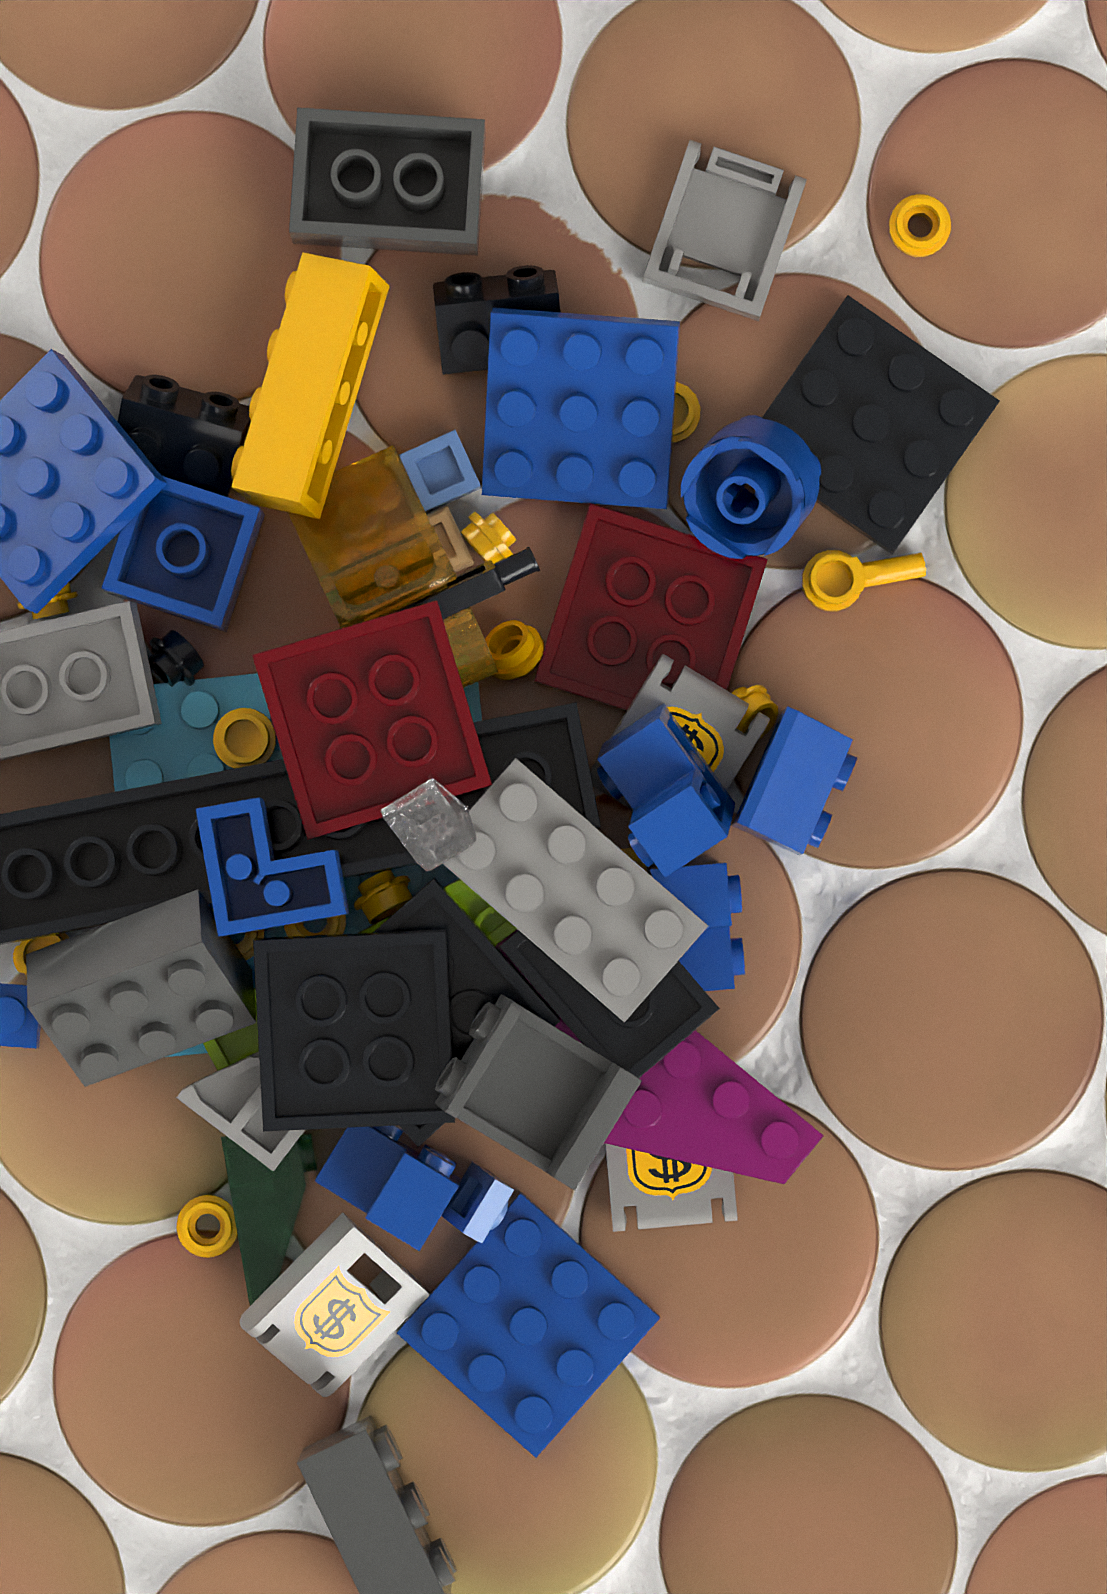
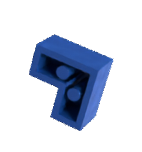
(671, 788)
(252, 887)
(712, 897)
(391, 1181)

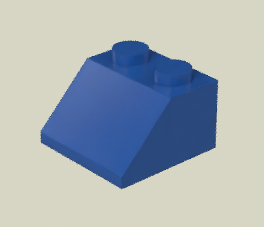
(794, 783)

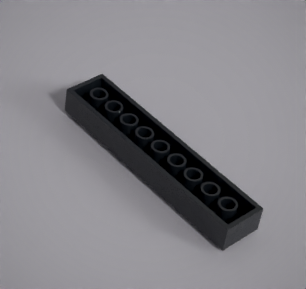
(141, 846)

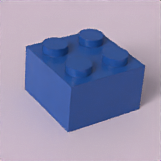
(186, 554)

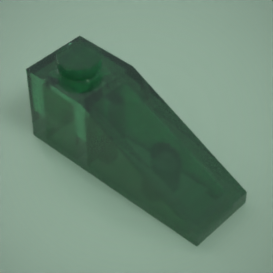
(267, 1207)

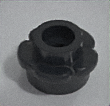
(174, 659)

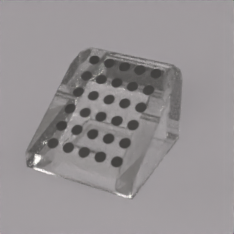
(431, 824)

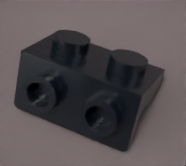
(466, 305)
(185, 431)

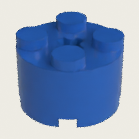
(769, 460)

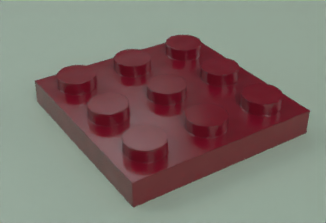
(644, 595)
(370, 717)

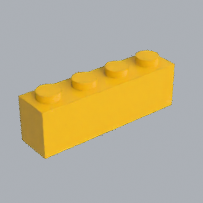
(309, 385)

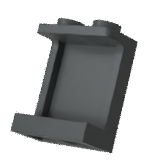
(535, 1090)

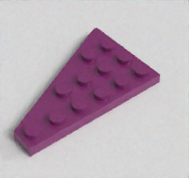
(709, 1114)

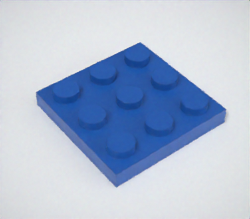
(580, 408)
(64, 480)
(528, 1325)

